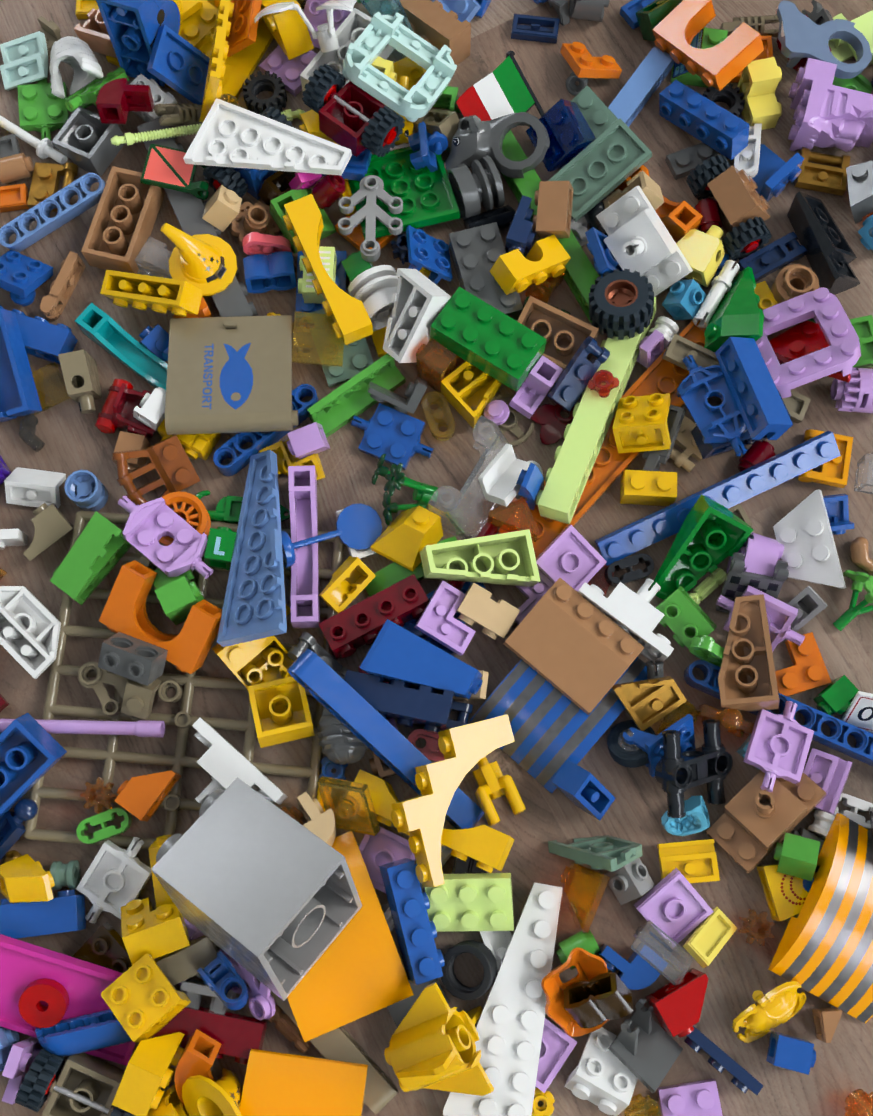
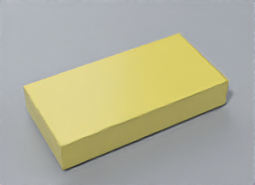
(710, 937)

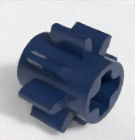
(400, 248)

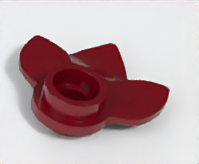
(552, 423)

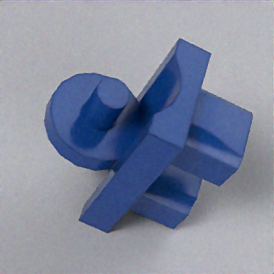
(428, 147)

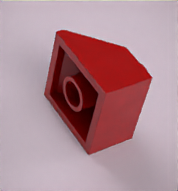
(680, 1005)

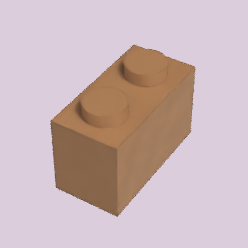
(554, 209)

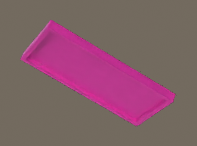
(83, 981)

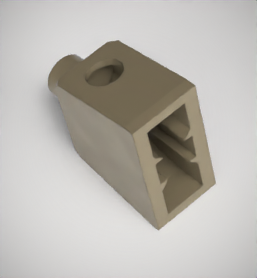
(81, 379)

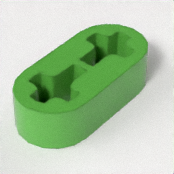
(106, 831)

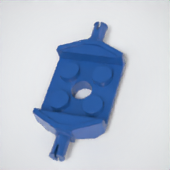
(715, 423)

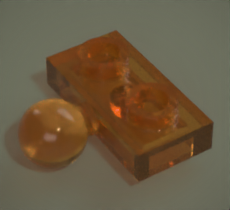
(729, 718)

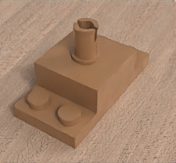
(759, 818)

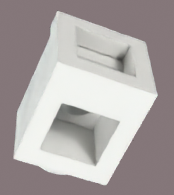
(152, 408)

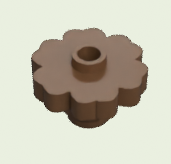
(253, 219)

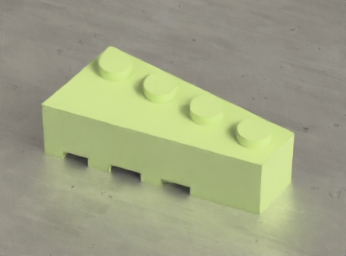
(485, 559)

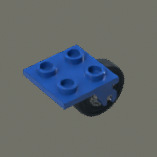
(639, 748)

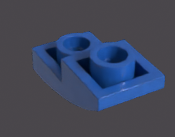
(531, 483)

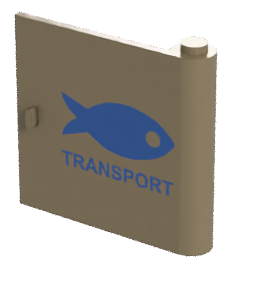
(229, 375)

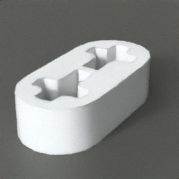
(856, 805)

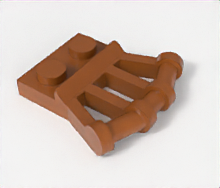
(169, 461)

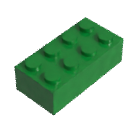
(488, 338)

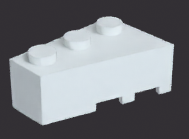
(414, 311)

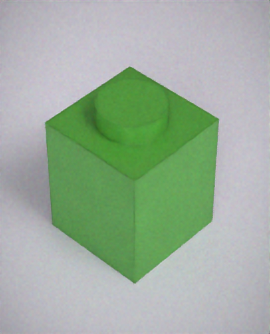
(797, 856)

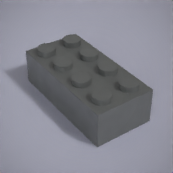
(473, 257)

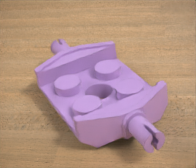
(154, 520)

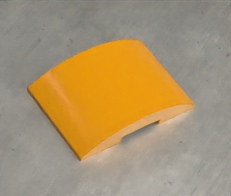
(358, 969)
(301, 1086)

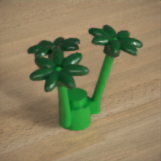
(422, 492)

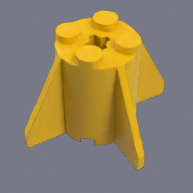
(438, 1047)

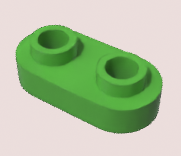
(707, 650)

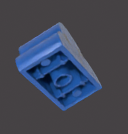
(133, 30)

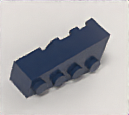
(402, 703)

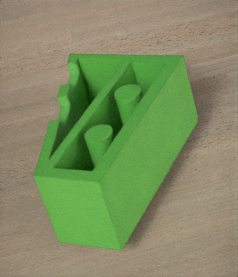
(90, 558)

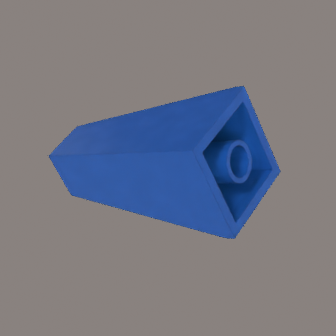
(411, 659)

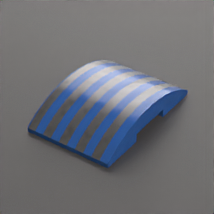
(547, 723)

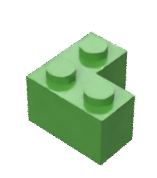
(177, 595)

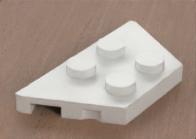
(810, 543)

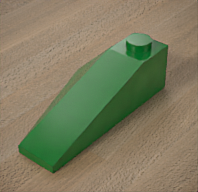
(736, 313)
(702, 542)

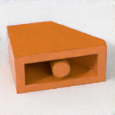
(145, 793)

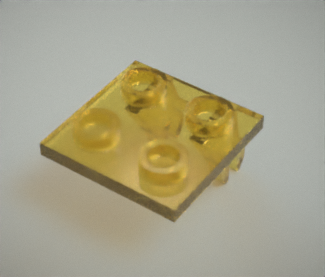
(315, 340)

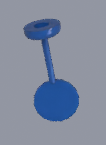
(356, 527)

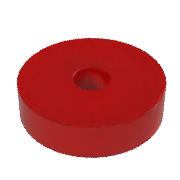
(40, 1015)

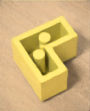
(759, 87)

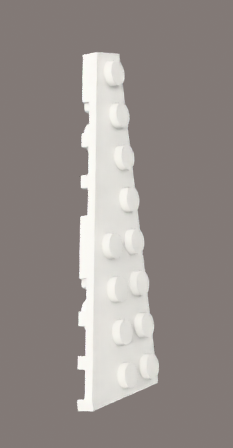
(515, 1014)

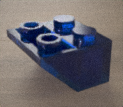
(567, 134)

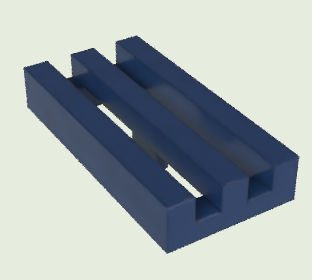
(535, 32)

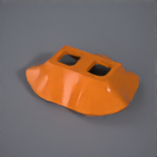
(588, 967)

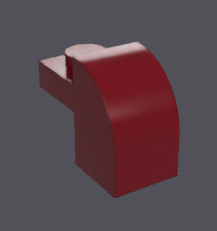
(119, 98)

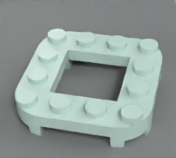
(368, 46)

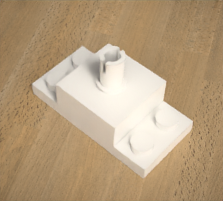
(642, 241)
(633, 614)
(227, 764)

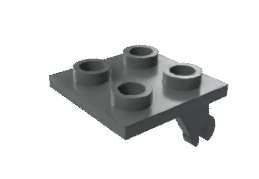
(645, 1047)

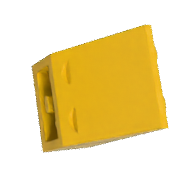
(256, 660)

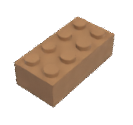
(122, 221)

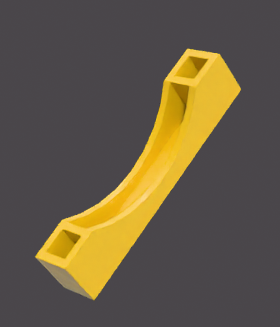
(347, 312)
(479, 843)

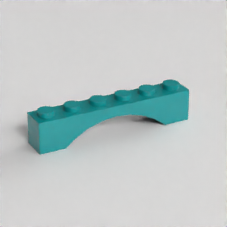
(122, 346)

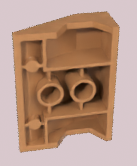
(574, 645)

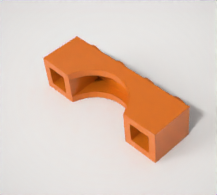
(677, 217)

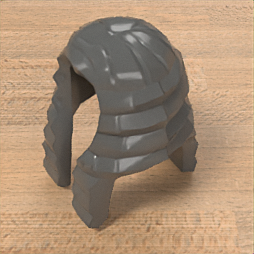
(338, 742)

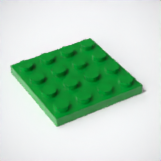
(425, 194)

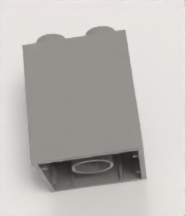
(258, 885)

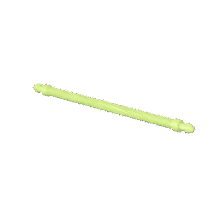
(131, 138)

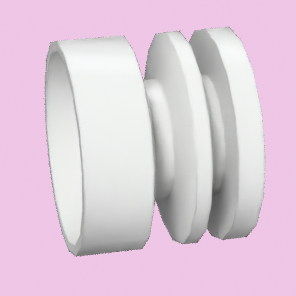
(375, 291)

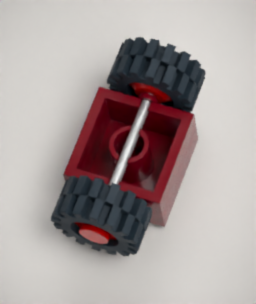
(351, 114)

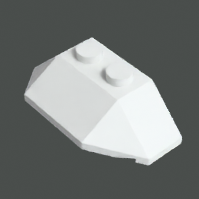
(28, 629)

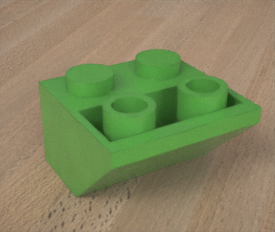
(277, 211)

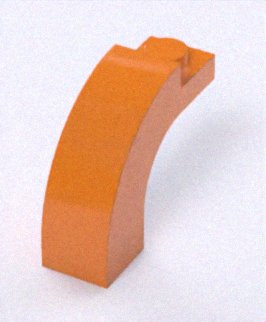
(196, 1059)

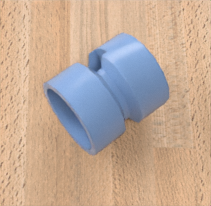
(86, 490)

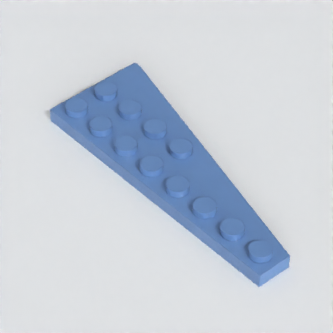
(255, 585)

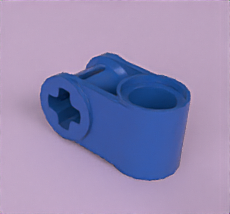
(220, 978)

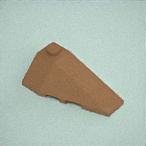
(747, 666)

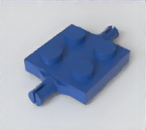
(392, 434)

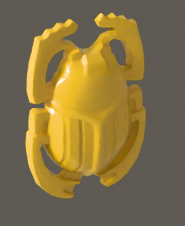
(771, 1011)

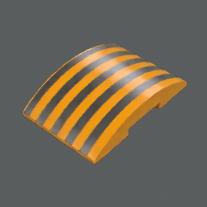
(833, 936)

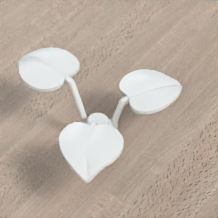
(326, 32)

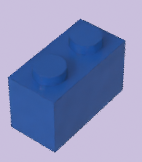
(583, 789)

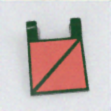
(168, 170)

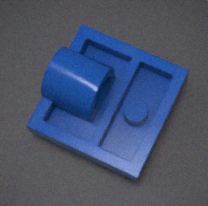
(22, 274)

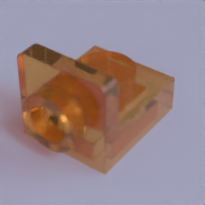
(544, 290)

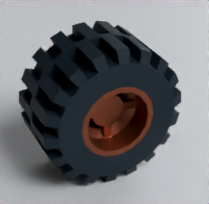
(621, 303)

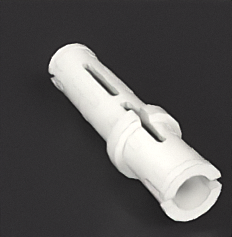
(720, 285)

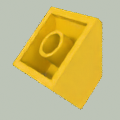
(280, 711)

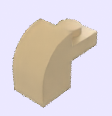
(318, 821)

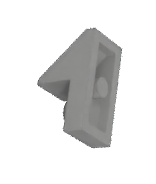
(808, 605)

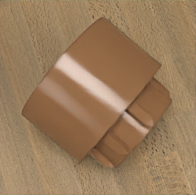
(793, 281)

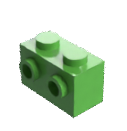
(684, 617)

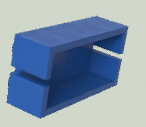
(17, 383)

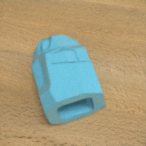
(695, 821)

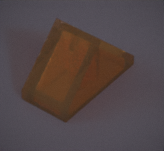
(514, 518)

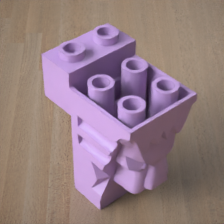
(828, 113)

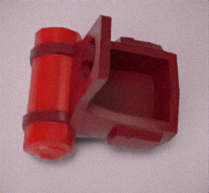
(119, 410)

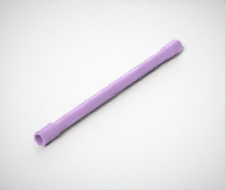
(140, 728)

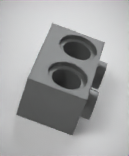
(132, 658)

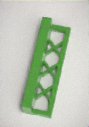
(353, 396)

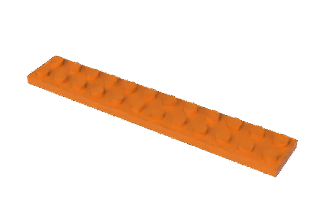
(658, 378)

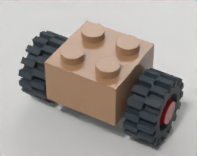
(739, 202)

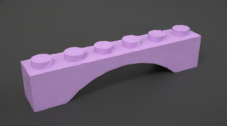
(304, 525)

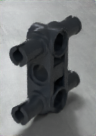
(693, 767)

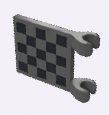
(738, 580)

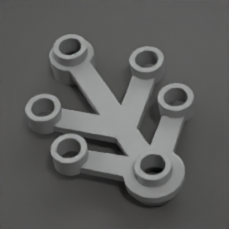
(370, 212)

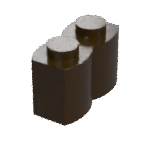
(598, 1000)

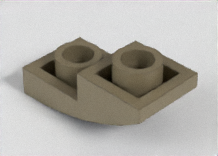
(185, 962)

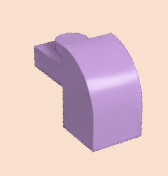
(536, 387)

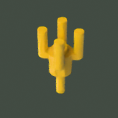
(493, 785)

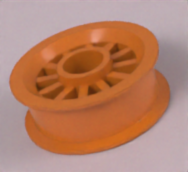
(187, 500)

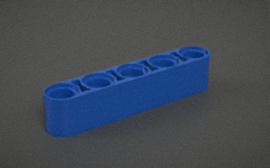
(241, 457)

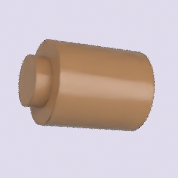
(15, 167)

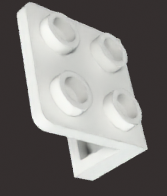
(602, 1075)

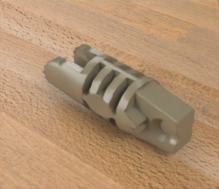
(756, 22)
(178, 114)

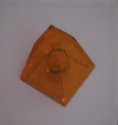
(583, 893)

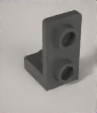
(413, 392)

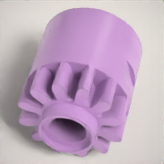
(855, 395)

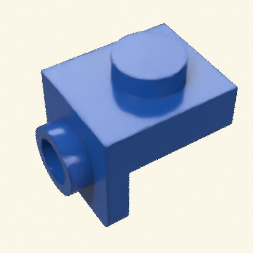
(155, 340)
(838, 513)

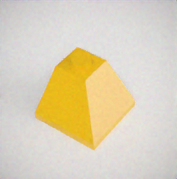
(408, 536)

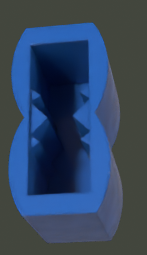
(269, 272)

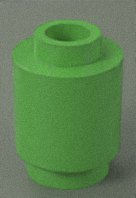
(581, 940)

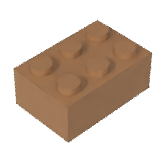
(561, 330)

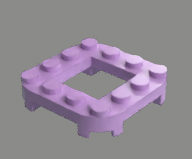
(836, 327)

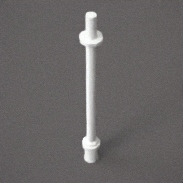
(43, 147)

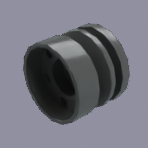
(481, 186)

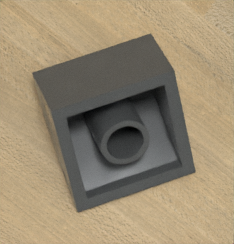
(88, 141)

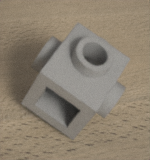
(630, 881)

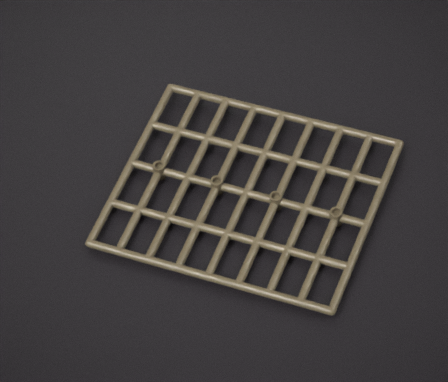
(183, 719)

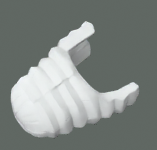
(80, 57)

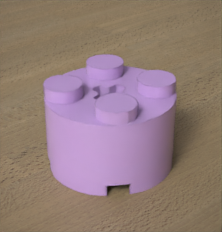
(760, 554)

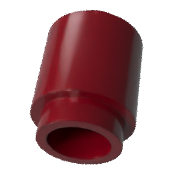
(328, 190)
(711, 214)
(757, 453)

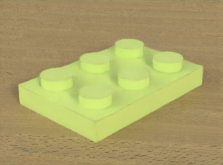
(472, 903)

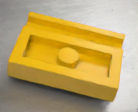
(692, 858)

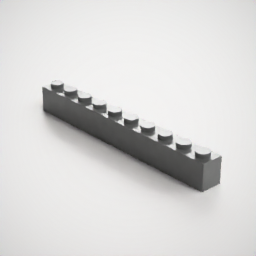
(189, 213)

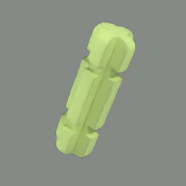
(707, 586)

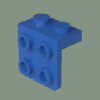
(775, 172)

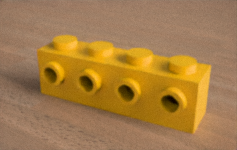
(151, 292)

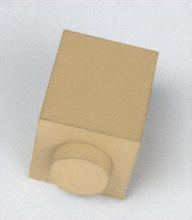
(222, 208)

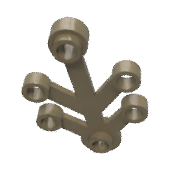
(120, 684)

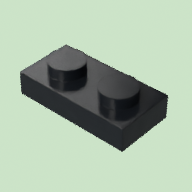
(501, 215)

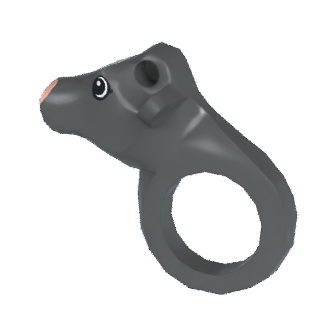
(485, 138)

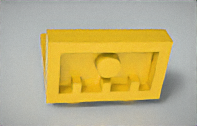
(642, 423)
(144, 999)

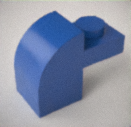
(634, 972)

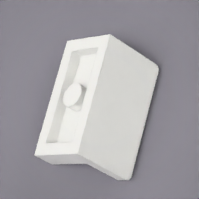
(501, 475)
(33, 487)

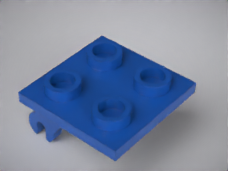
(428, 253)

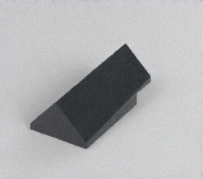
(826, 246)

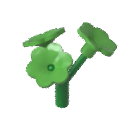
(859, 580)

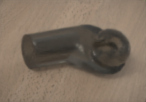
(27, 432)

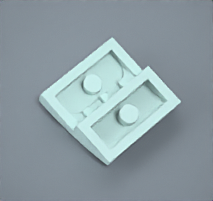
(24, 60)

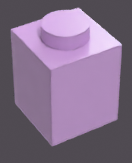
(307, 441)

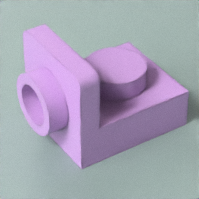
(651, 348)

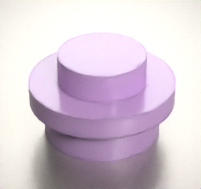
(497, 411)

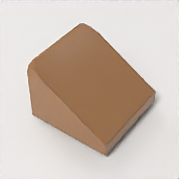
(826, 1022)

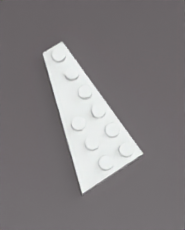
(252, 141)

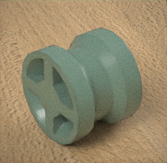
(65, 874)

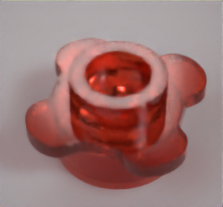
(603, 376)

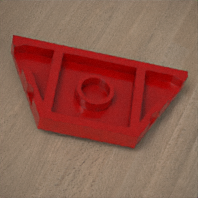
(803, 340)

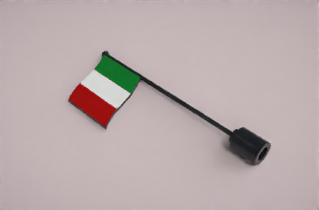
(506, 93)

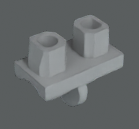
(196, 989)

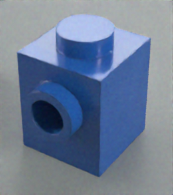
(791, 1053)

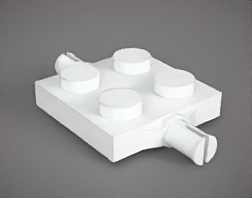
(114, 878)

